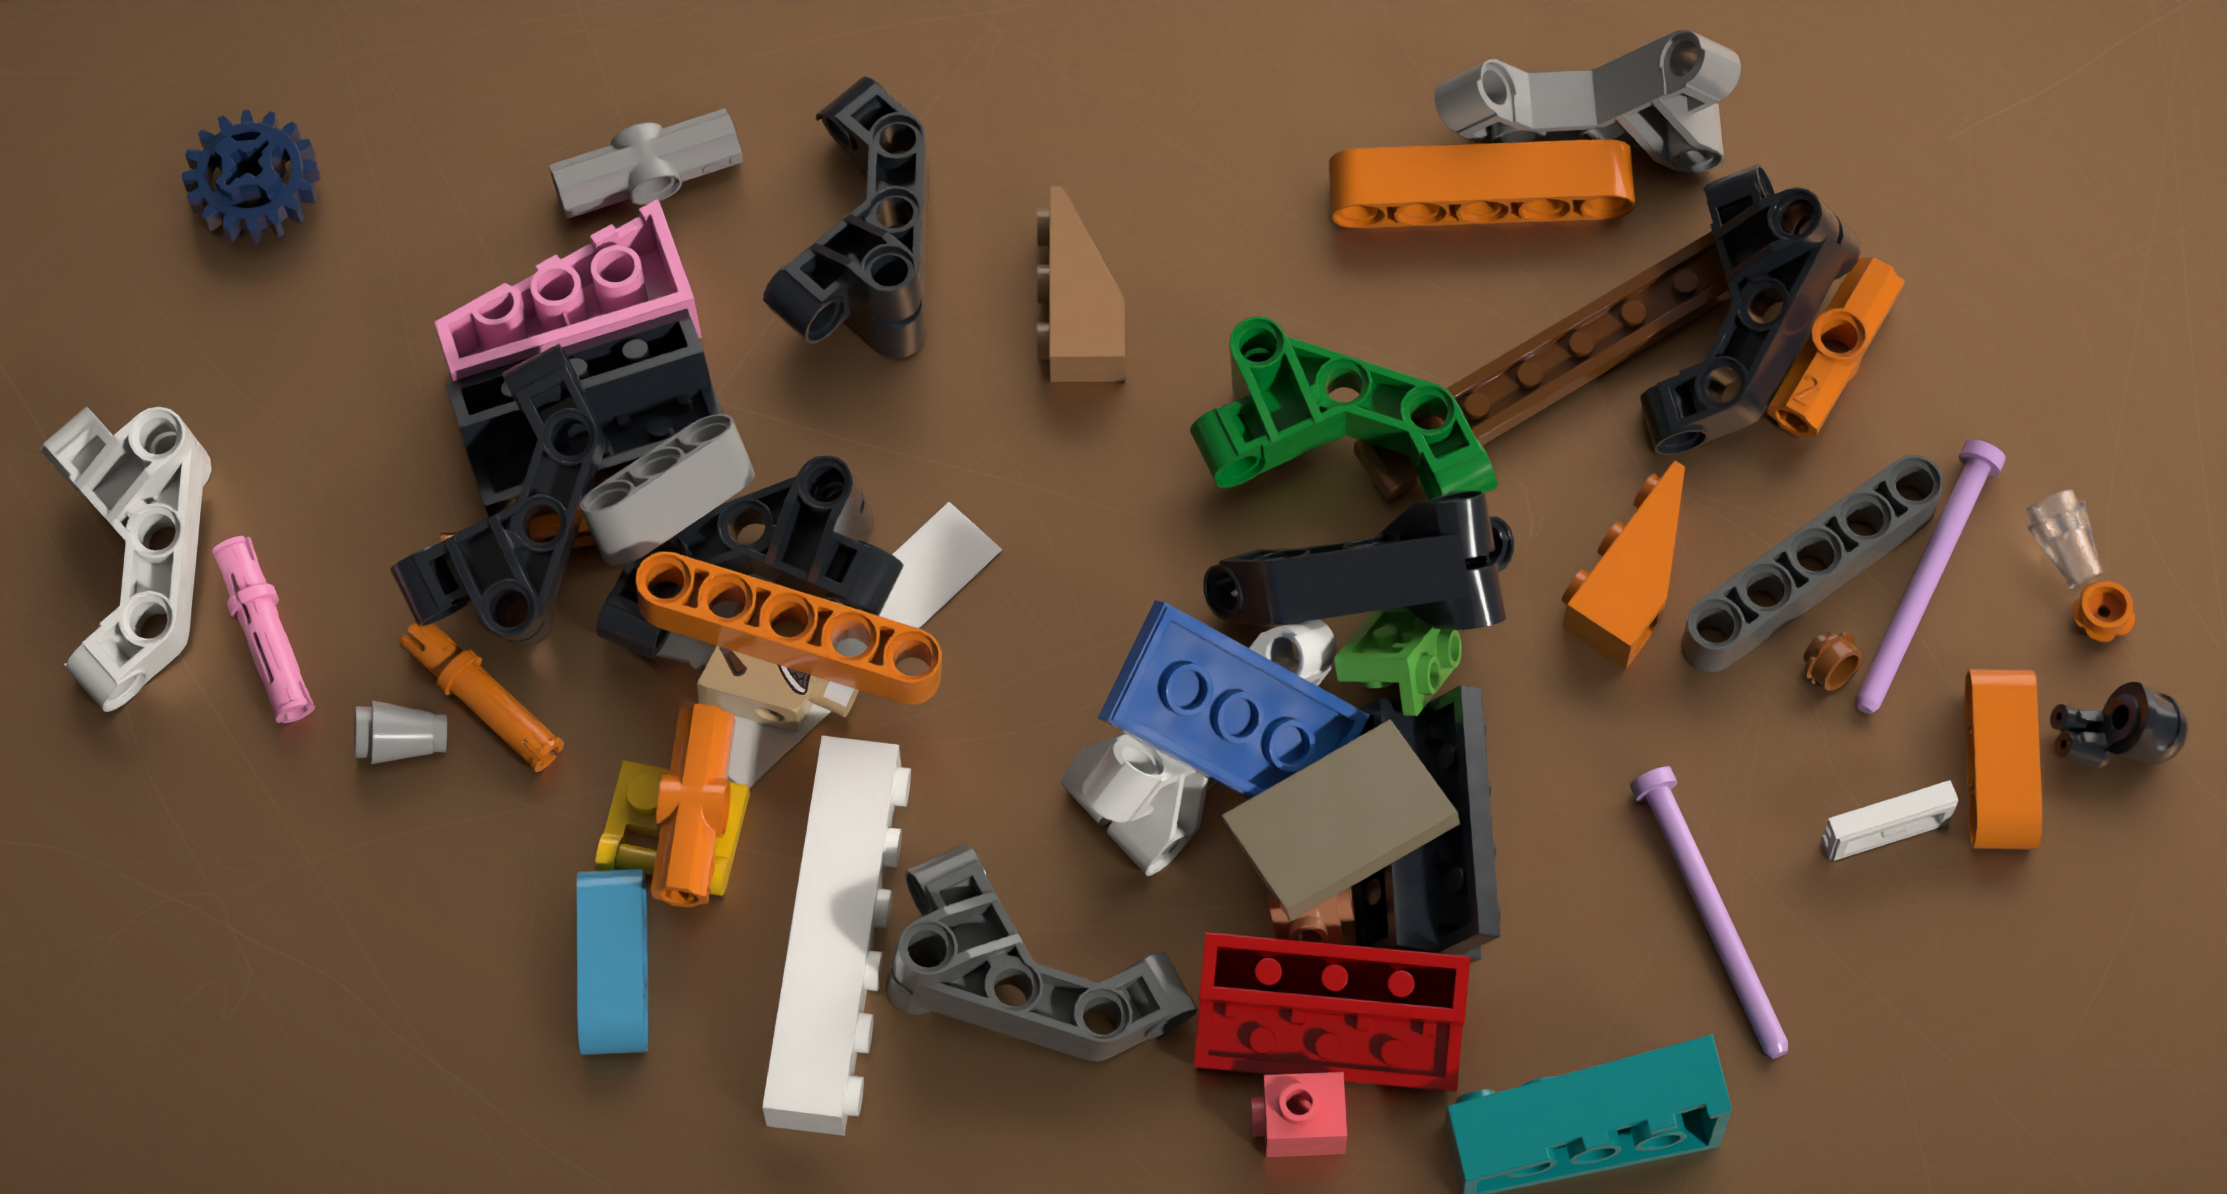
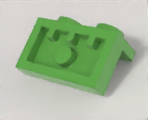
(1401, 649)

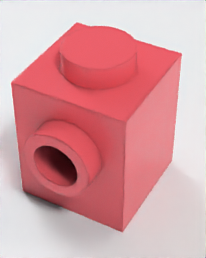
(1301, 1114)

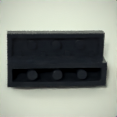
(637, 380)
(1446, 889)

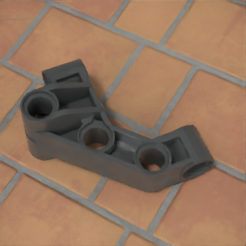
(970, 947)

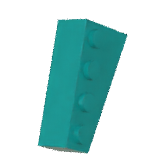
(1590, 1119)

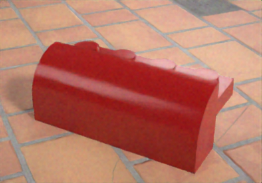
(1331, 1009)

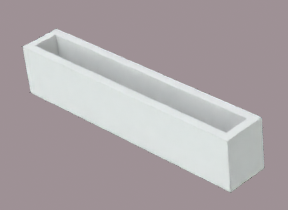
(834, 936)

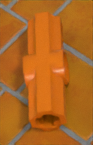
(1820, 374)
(693, 805)

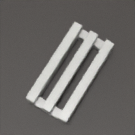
(1889, 821)

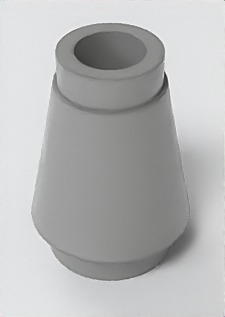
(397, 732)

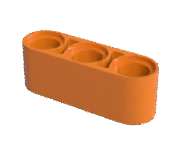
(2003, 759)

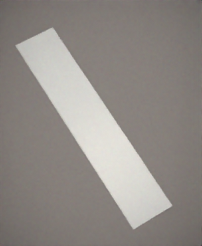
(935, 568)

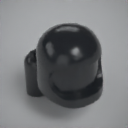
(2132, 725)

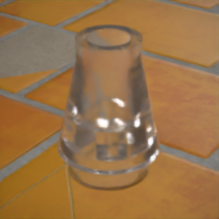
(2066, 536)

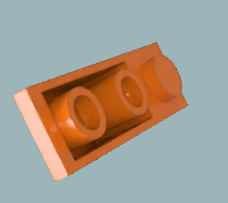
(1628, 588)

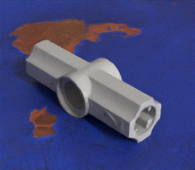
(646, 163)

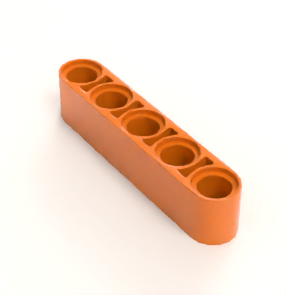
(1481, 183)
(770, 603)

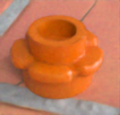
(2109, 596)

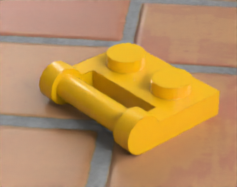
(635, 812)

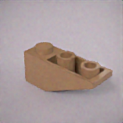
(1085, 302)

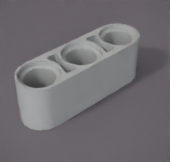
(667, 489)

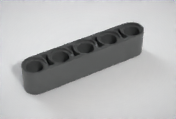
(1801, 589)

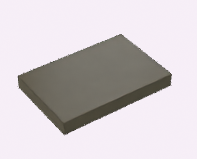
(1340, 819)

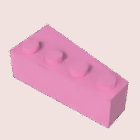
(601, 288)

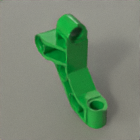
(1287, 411)

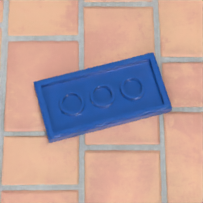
(1223, 705)

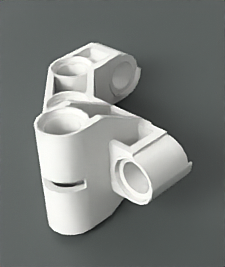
(140, 483)
(1157, 799)

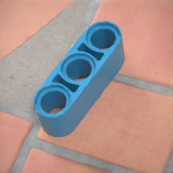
(612, 962)

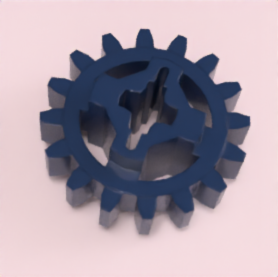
(251, 185)

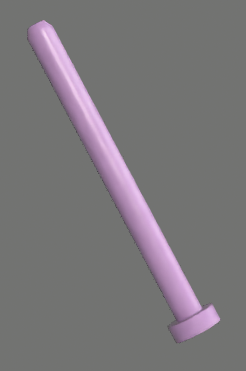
(1980, 462)
(1656, 790)

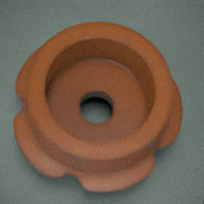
(1832, 660)

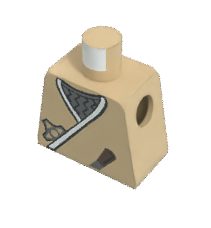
(767, 690)

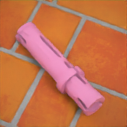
(254, 606)

